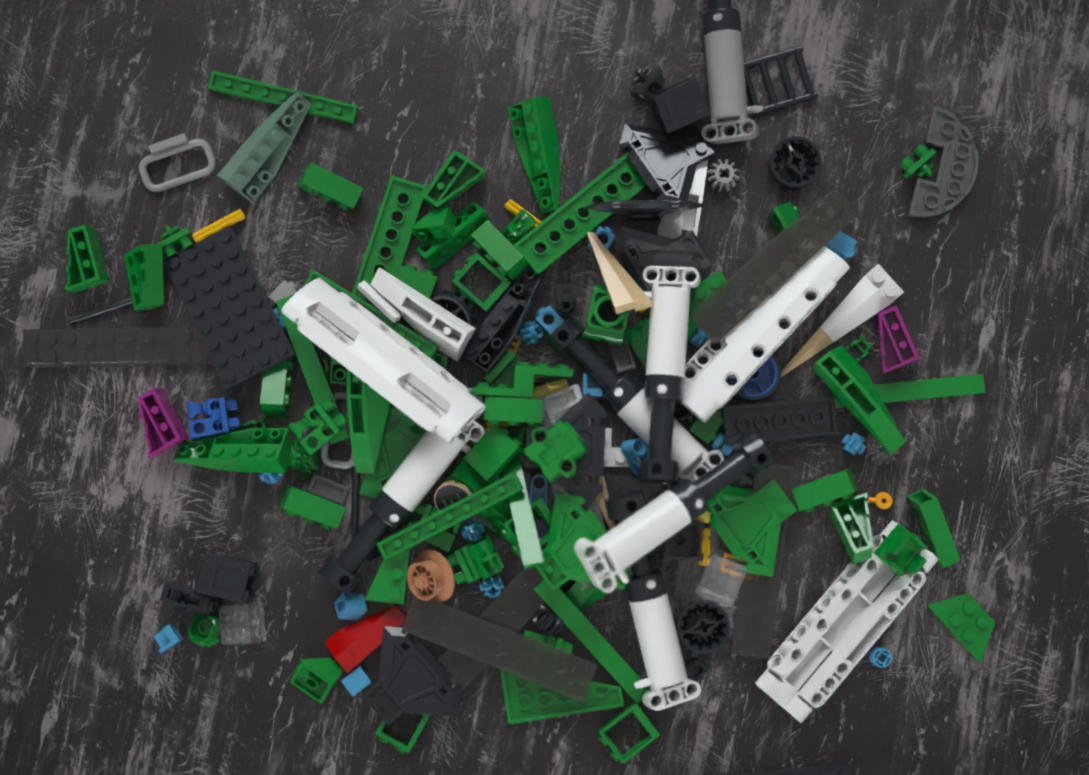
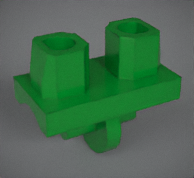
(910, 166)
(518, 227)
(174, 237)
(485, 559)

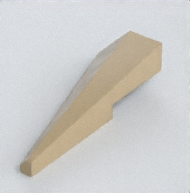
(621, 287)

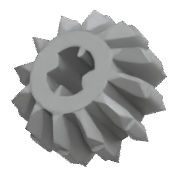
(726, 181)

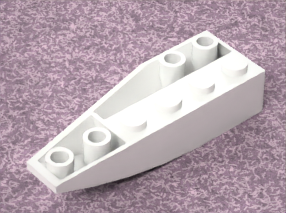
(681, 222)
(424, 315)

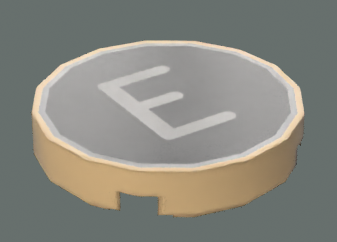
(449, 493)

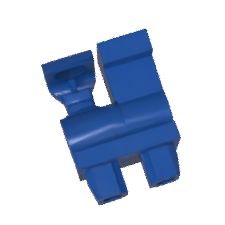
(218, 417)

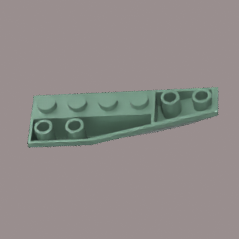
(265, 149)

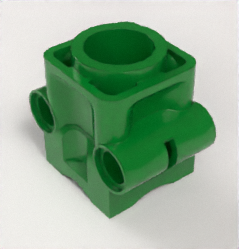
(597, 328)
(560, 447)

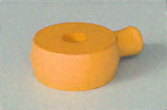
(878, 500)

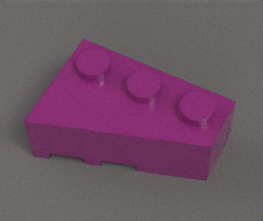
(894, 340)
(161, 422)

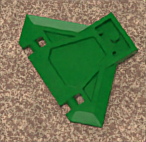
(395, 447)
(751, 522)
(560, 556)

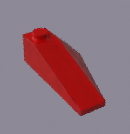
(359, 639)

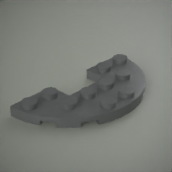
(956, 167)

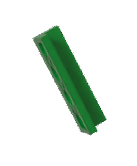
(444, 248)

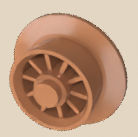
(431, 577)

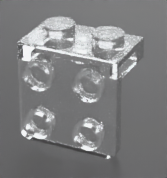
(721, 580)
(242, 623)

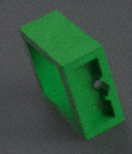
(495, 296)
(543, 513)
(399, 745)
(616, 753)

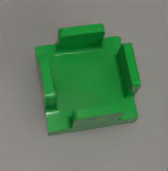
(901, 551)

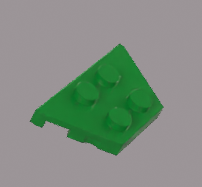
(966, 622)

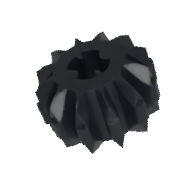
(547, 620)

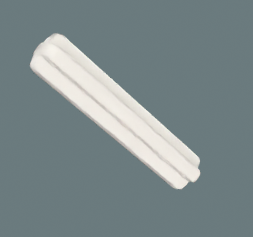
(380, 302)

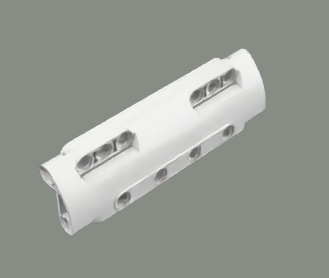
(758, 331)
(383, 359)
(841, 623)

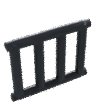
(793, 99)

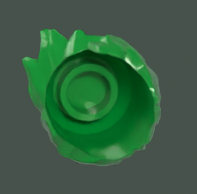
(301, 459)
(205, 630)

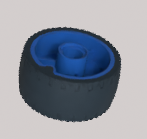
(763, 384)

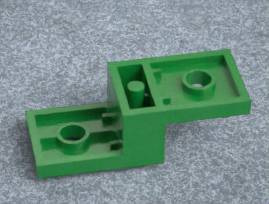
(522, 380)

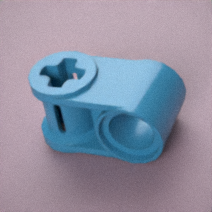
(634, 451)
(539, 492)

